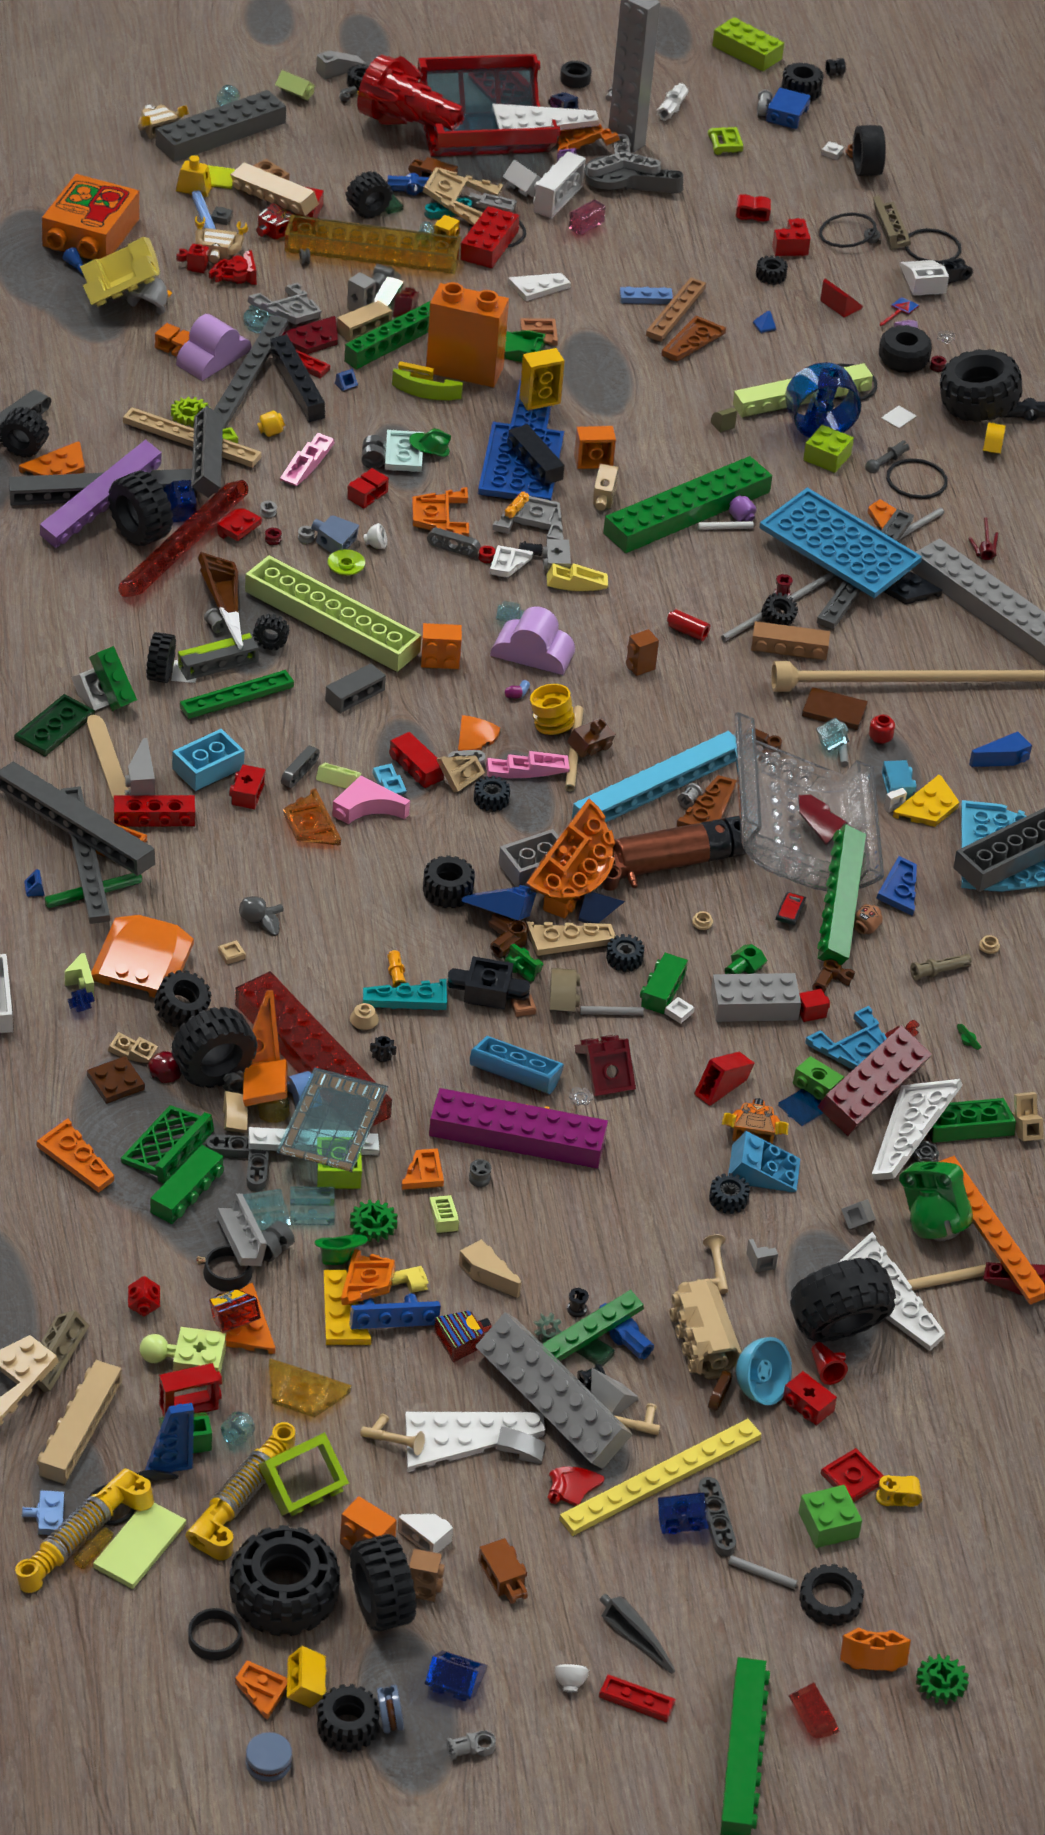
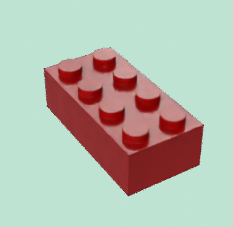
(489, 237)

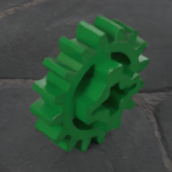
(373, 1220)
(942, 1679)

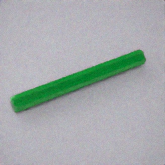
(77, 893)

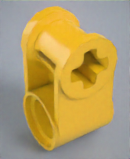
(901, 1489)

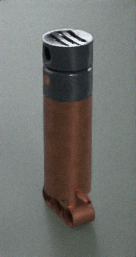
(673, 849)

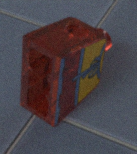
(234, 1309)

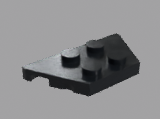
(912, 589)

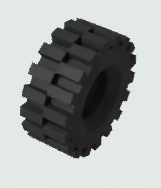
(161, 657)

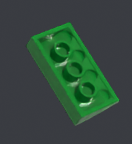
(974, 1121)

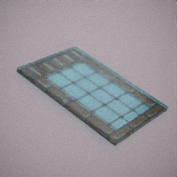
(332, 1119)

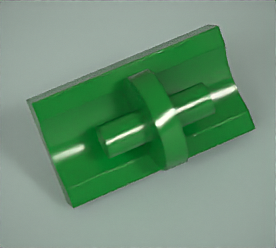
(524, 963)

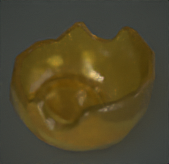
(274, 1111)

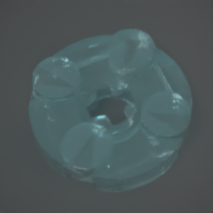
(252, 316)

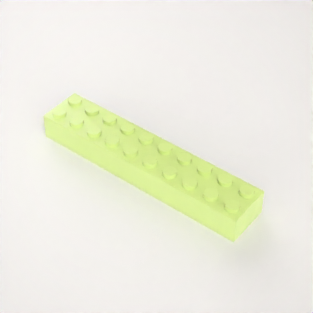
(333, 613)

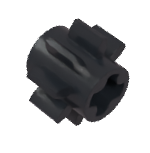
(383, 1048)

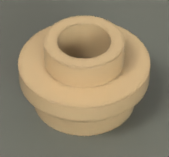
(702, 920)
(989, 944)

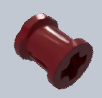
(783, 584)

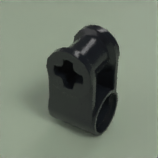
(957, 270)

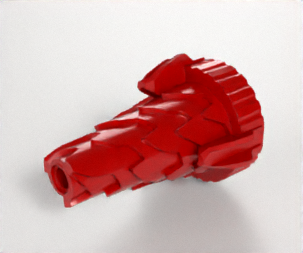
(396, 97)

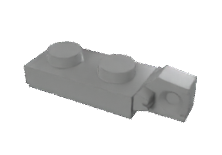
(490, 200)

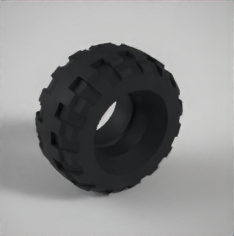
(981, 385)
(842, 1299)
(280, 1606)

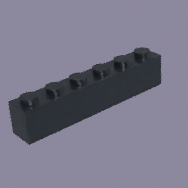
(297, 378)

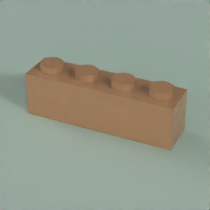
(790, 640)

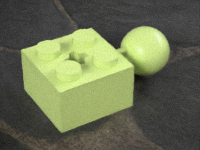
(193, 1348)

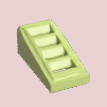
(445, 1224)

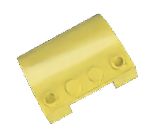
(120, 271)

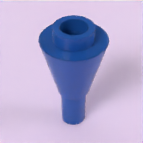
(73, 258)

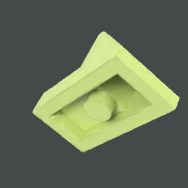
(80, 974)

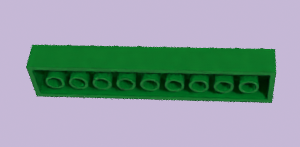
(686, 504)

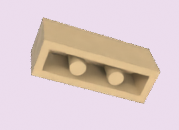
(363, 320)

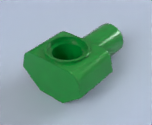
(746, 959)

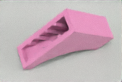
(368, 798)

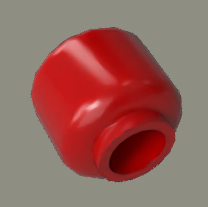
(882, 729)

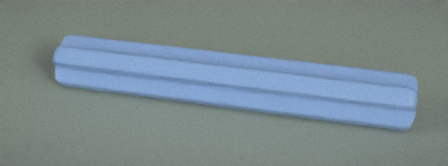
(202, 209)

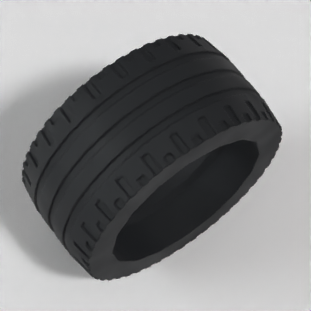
(869, 150)

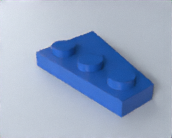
(900, 886)

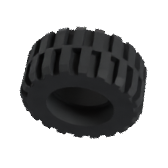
(140, 508)
(214, 1046)
(383, 1582)

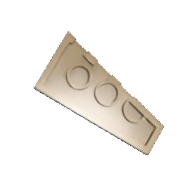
(561, 938)

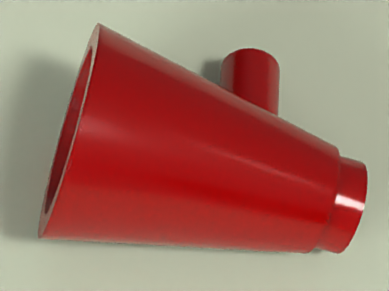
(829, 1364)

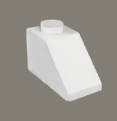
(426, 1531)

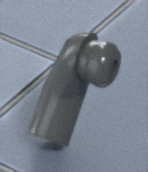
(346, 93)

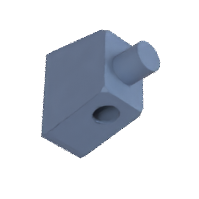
(335, 533)

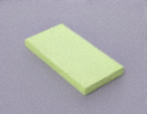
(139, 1545)

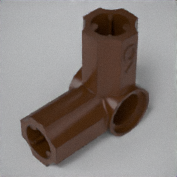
(512, 933)

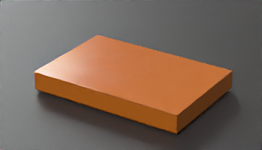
(265, 1082)

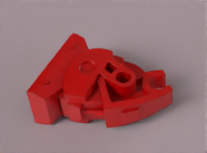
(236, 270)

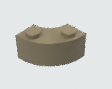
(563, 989)

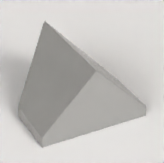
(611, 1393)

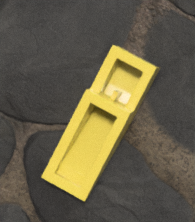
(576, 578)

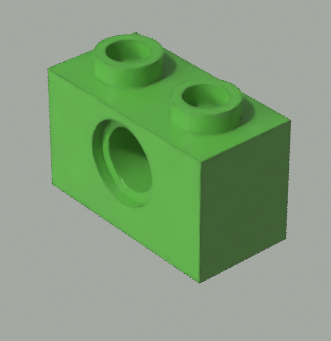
(816, 1078)

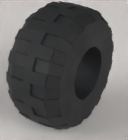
(905, 348)

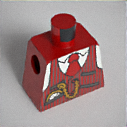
(273, 221)

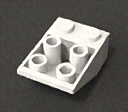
(925, 277)

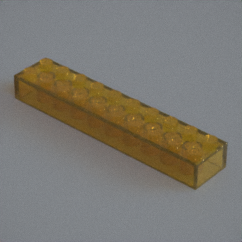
(373, 244)

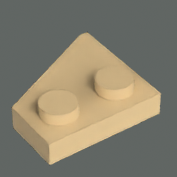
(460, 770)

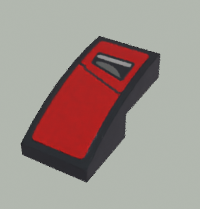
(790, 908)

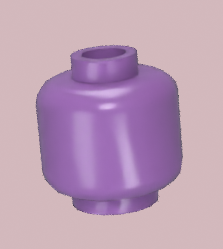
(742, 509)

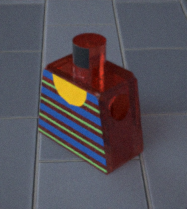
(460, 1333)

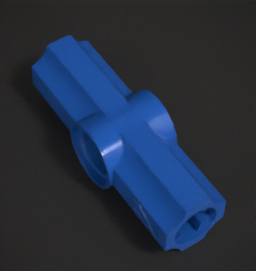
(404, 183)
(629, 1335)

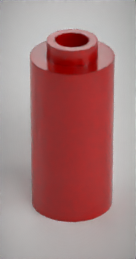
(688, 624)

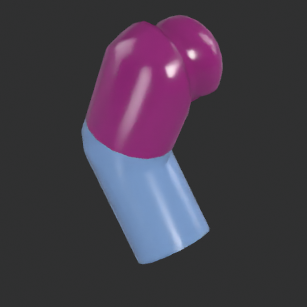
(517, 692)

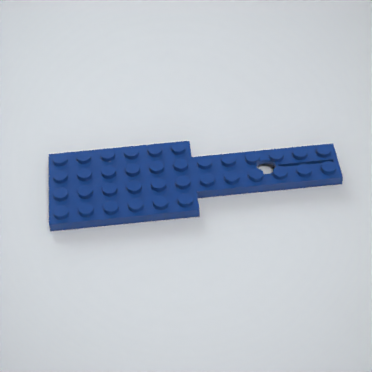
(502, 470)

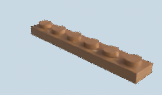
(675, 309)

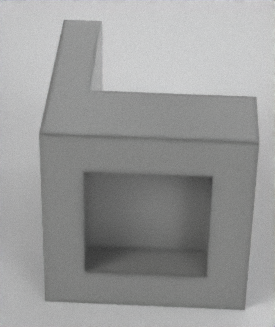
(858, 1214)
(761, 1258)

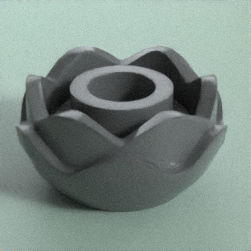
(926, 1152)

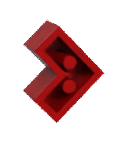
(793, 240)

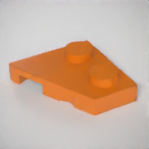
(424, 1170)
(261, 1687)

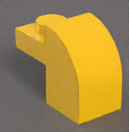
(994, 438)

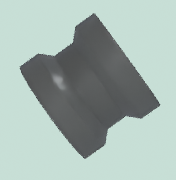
(480, 1173)

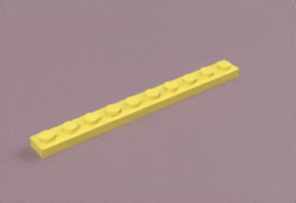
(660, 1477)

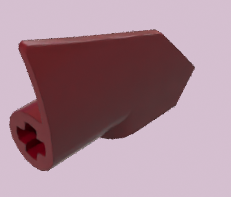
(820, 817)

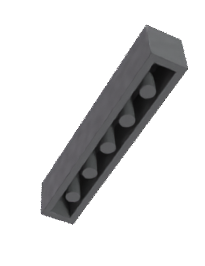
(207, 452)

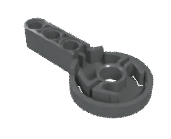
(665, 181)

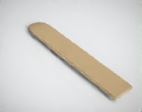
(106, 755)

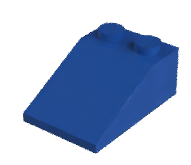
(510, 902)

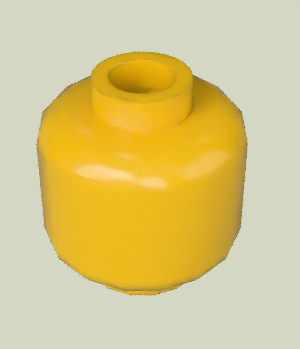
(271, 423)

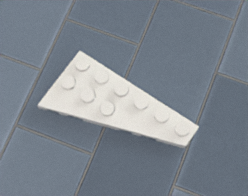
(912, 1118)
(909, 1310)
(464, 1433)

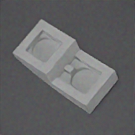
(521, 1443)

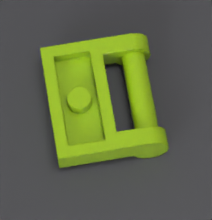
(730, 137)

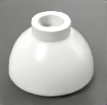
(376, 537)
(571, 1676)

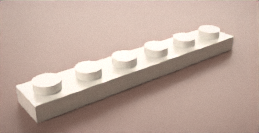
(271, 1137)

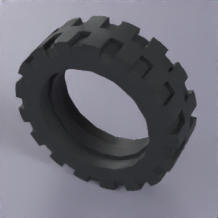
(834, 1575)

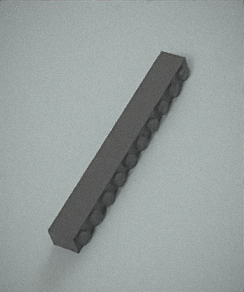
(62, 488)
(76, 819)

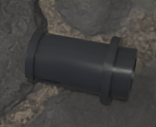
(535, 548)

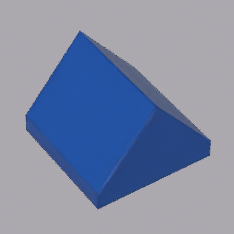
(346, 380)
(34, 884)

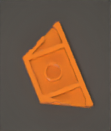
(58, 462)
(367, 1277)
(252, 1334)

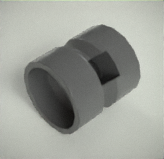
(373, 451)
(278, 1239)

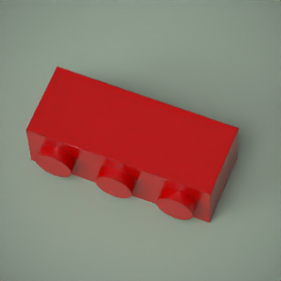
(416, 759)

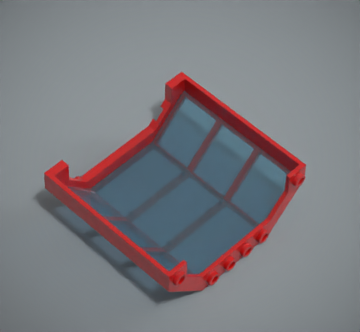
(476, 85)

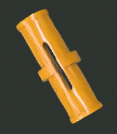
(396, 968)

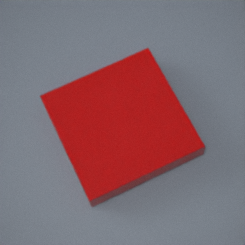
(855, 1472)

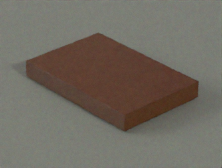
(827, 705)

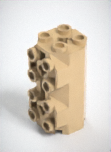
(706, 1328)

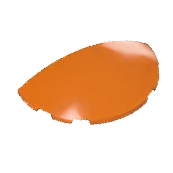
(578, 857)

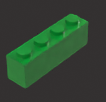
(187, 1184)

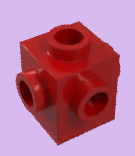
(144, 1296)

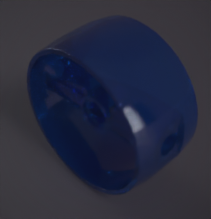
(823, 382)

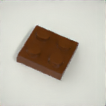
(115, 1079)

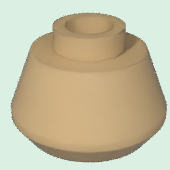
(364, 1017)

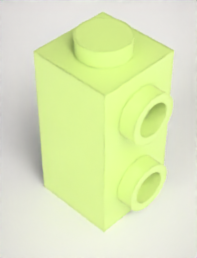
(295, 85)

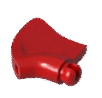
(572, 1484)

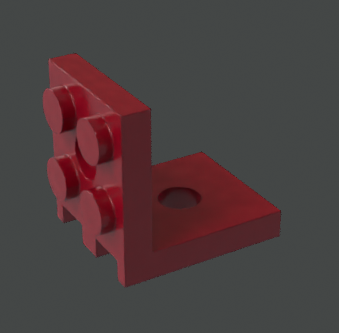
(601, 1055)

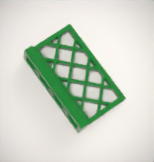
(181, 1148)

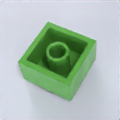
(830, 1516)

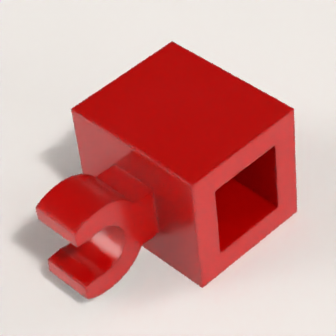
(196, 257)

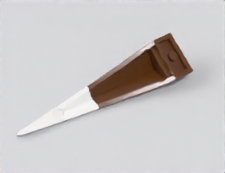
(222, 582)

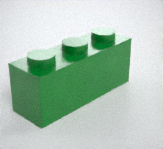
(113, 678)
(663, 982)

